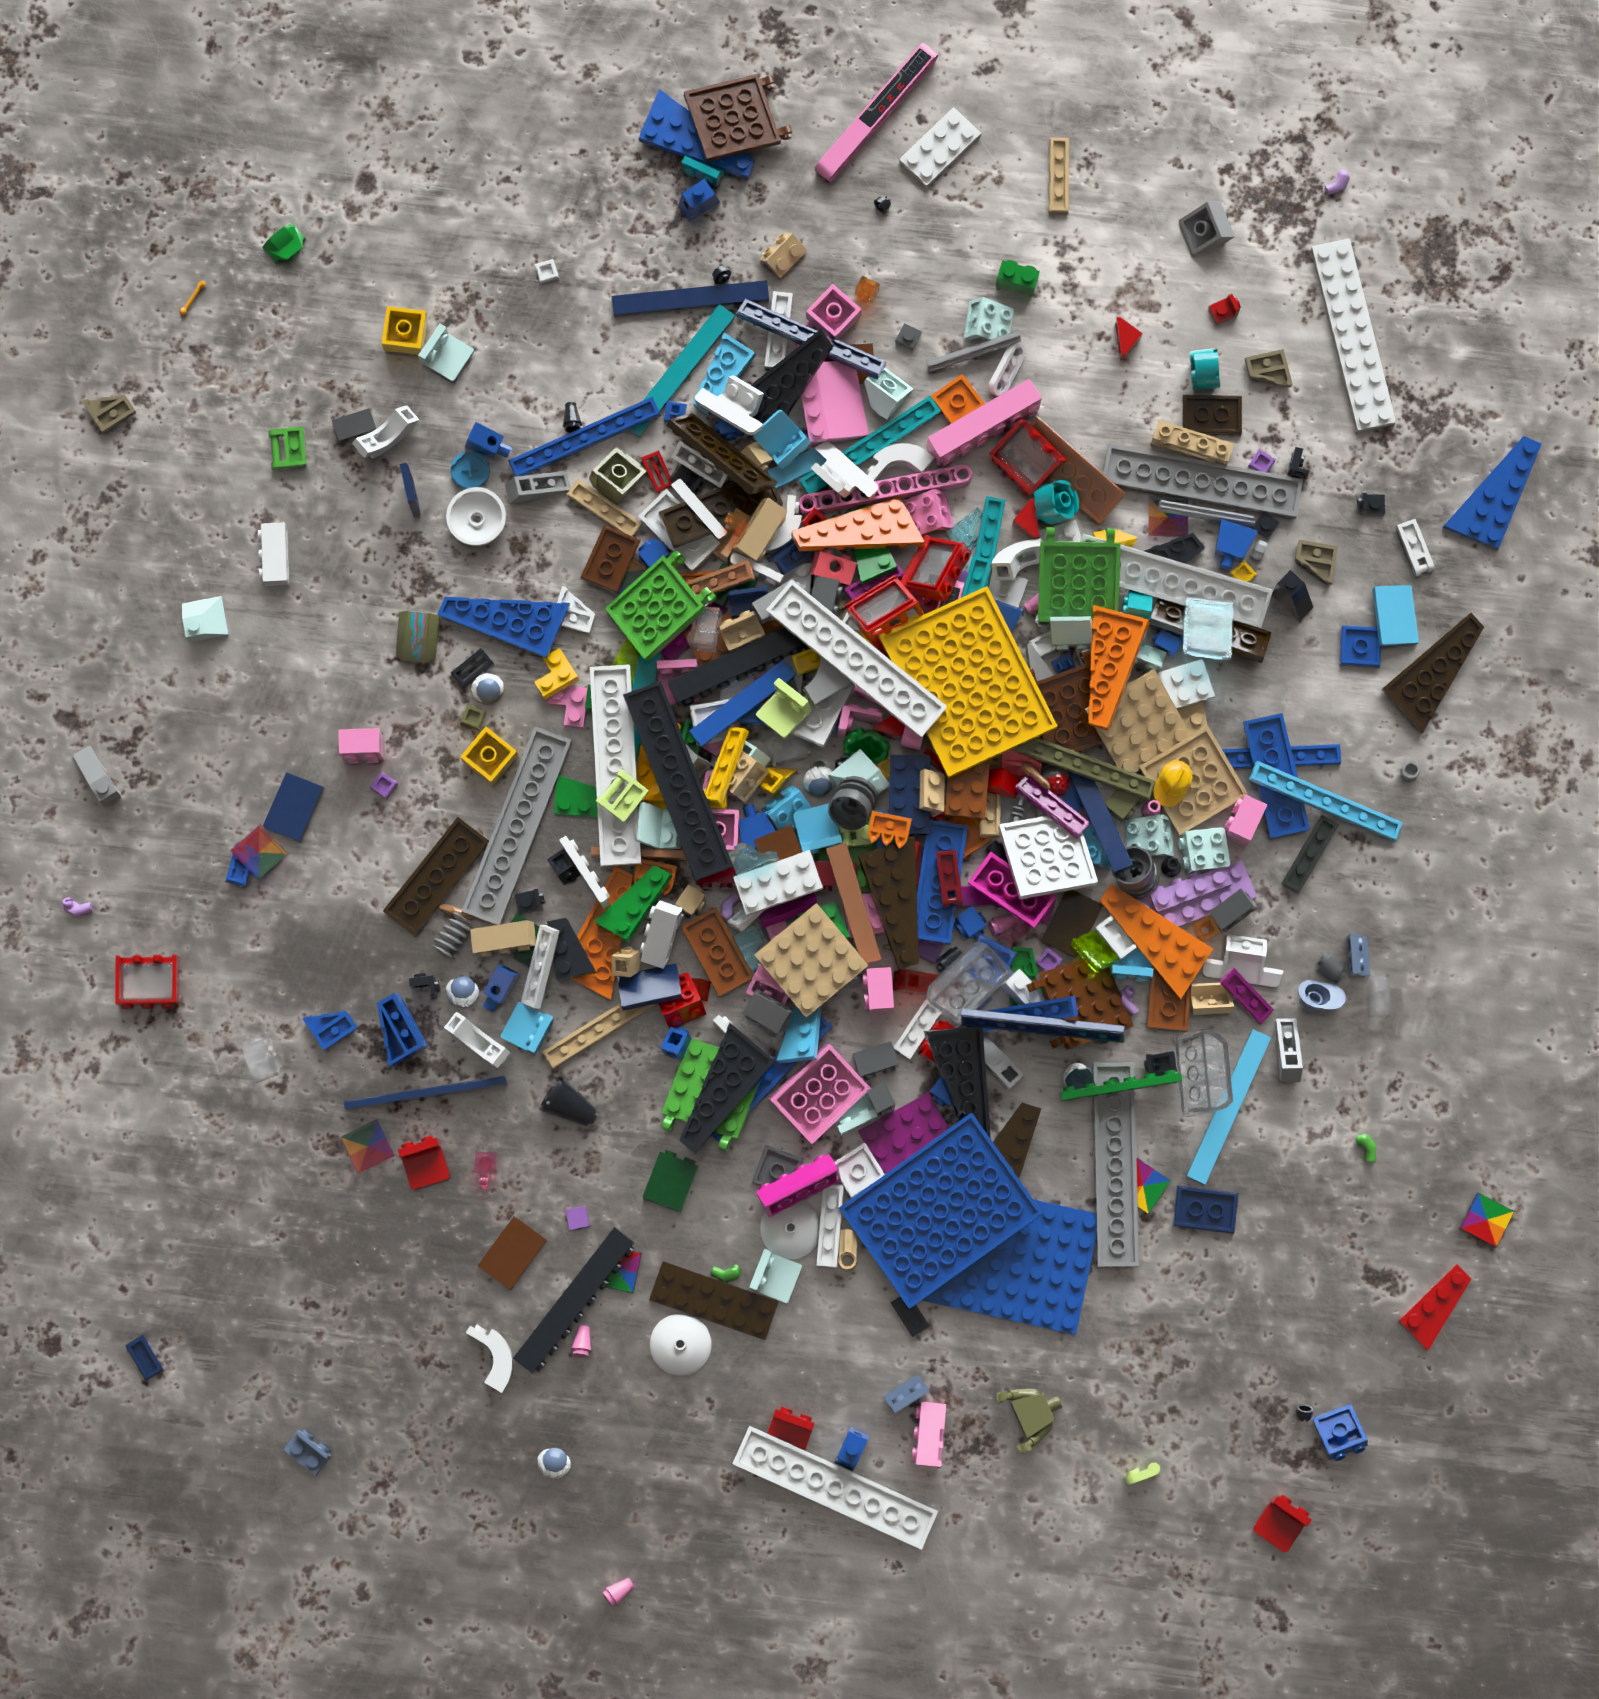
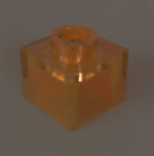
(867, 289)
(736, 522)
(1210, 924)

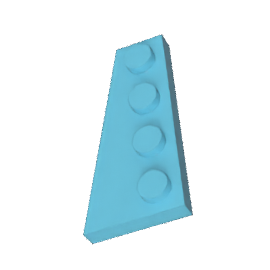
(729, 360)
(801, 1037)

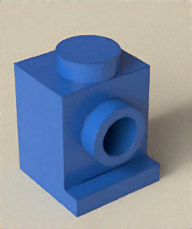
(1167, 642)
(671, 1040)

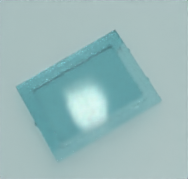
(1208, 628)

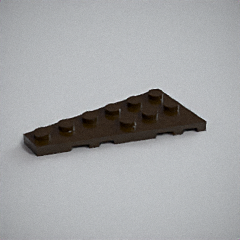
(1426, 680)
(893, 887)
(1017, 1136)

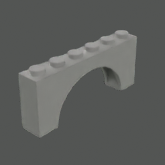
(828, 680)

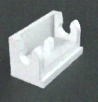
(1115, 937)

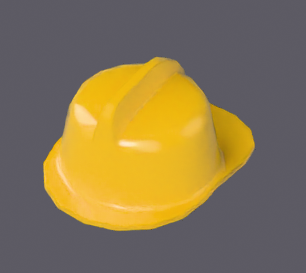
(1172, 783)

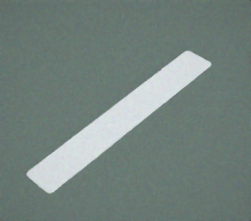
(696, 505)

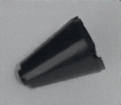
(568, 1103)

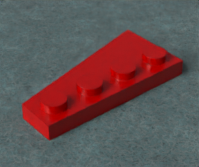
(1434, 1308)

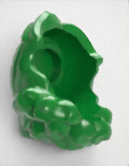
(869, 741)

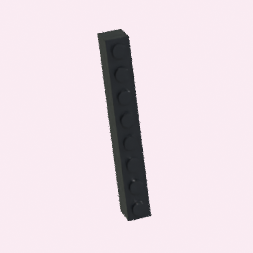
(734, 666)
(573, 1301)

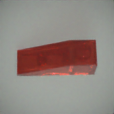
(912, 981)

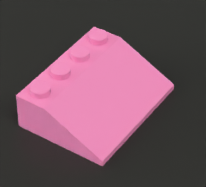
(834, 405)
(819, 1093)

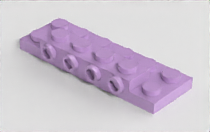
(1197, 896)

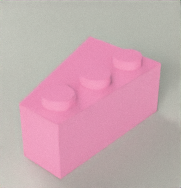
(929, 1434)

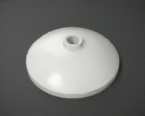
(472, 504)
(795, 1243)
(689, 1357)

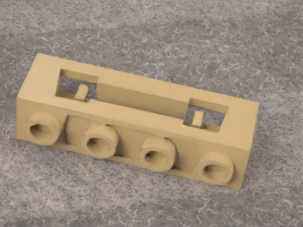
(1191, 443)

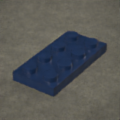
(905, 790)

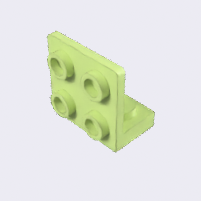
(784, 709)

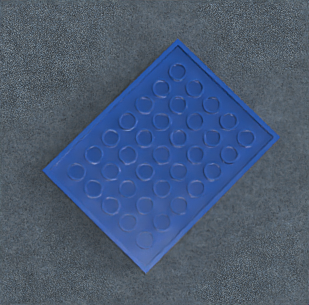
(940, 1210)
(1033, 1275)

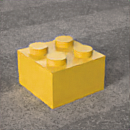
(404, 330)
(489, 756)

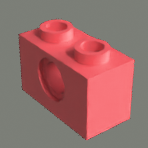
(821, 566)

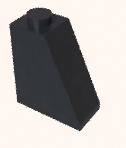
(1293, 595)

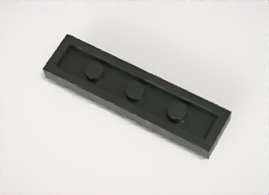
(1310, 854)

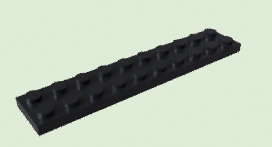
(678, 781)

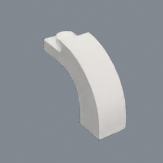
(388, 434)
(900, 454)
(783, 533)
(1016, 557)
(477, 1040)
(502, 1356)

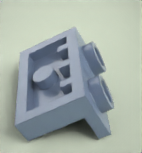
(1357, 955)
(906, 1393)
(307, 1452)

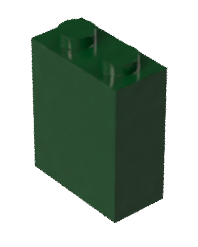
(670, 1181)

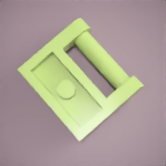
(627, 800)

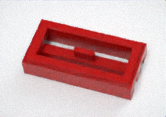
(663, 486)

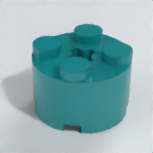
(1205, 369)
(1056, 502)

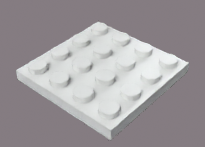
(1046, 857)

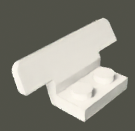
(735, 405)
(842, 473)
(1248, 958)

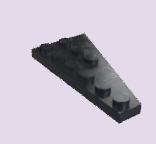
(791, 376)
(963, 1070)
(729, 1080)

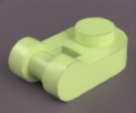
(862, 837)
(1135, 1476)

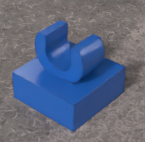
(674, 410)
(1063, 663)

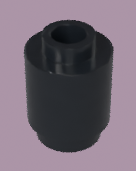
(947, 958)

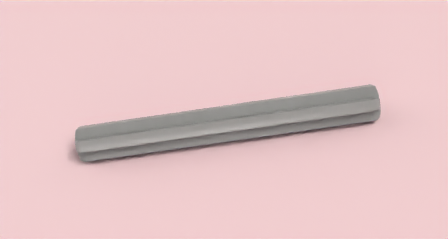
(974, 351)
(1205, 513)

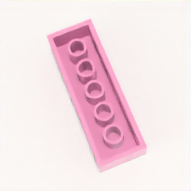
(984, 423)

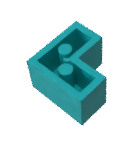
(1138, 605)

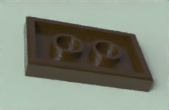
(1212, 414)
(1071, 920)

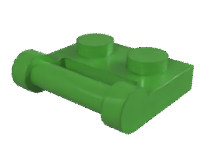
(294, 448)

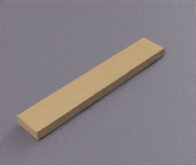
(591, 1034)

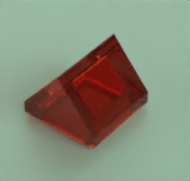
(702, 987)

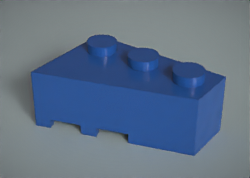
(400, 1030)

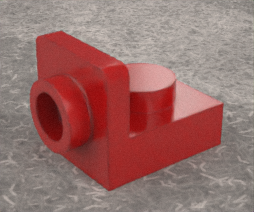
(1225, 309)

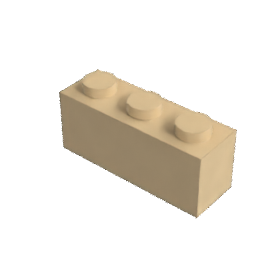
(760, 529)
(503, 938)

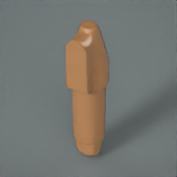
(1032, 772)
(451, 909)

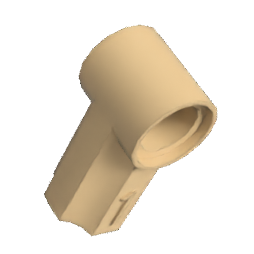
(847, 1247)

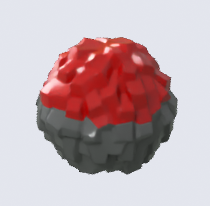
(1057, 778)

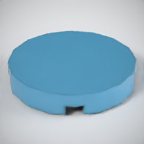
(470, 470)

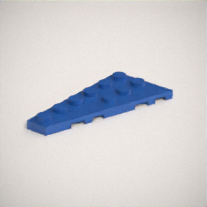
(672, 130)
(1491, 506)
(515, 622)

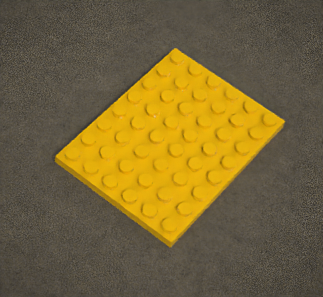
(978, 672)

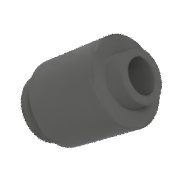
(1331, 968)

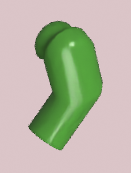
(1369, 1145)
(727, 1275)

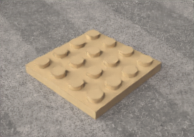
(1143, 724)
(1213, 780)
(811, 960)

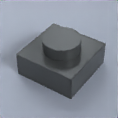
(908, 336)

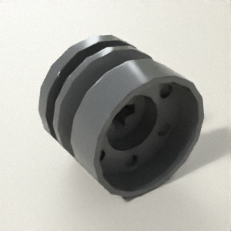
(852, 803)
(1142, 877)

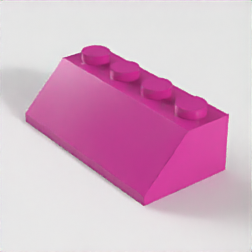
(997, 883)
(799, 1185)

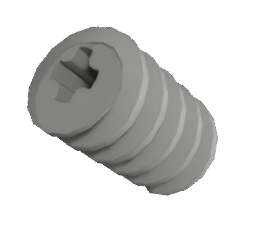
(452, 935)

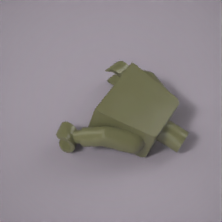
(1032, 1412)

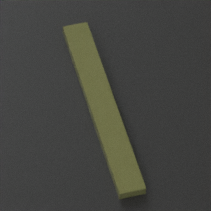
(1087, 767)

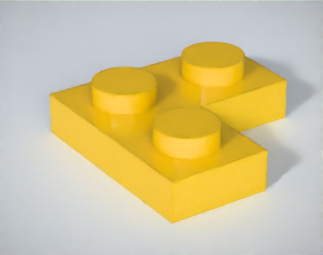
(560, 677)

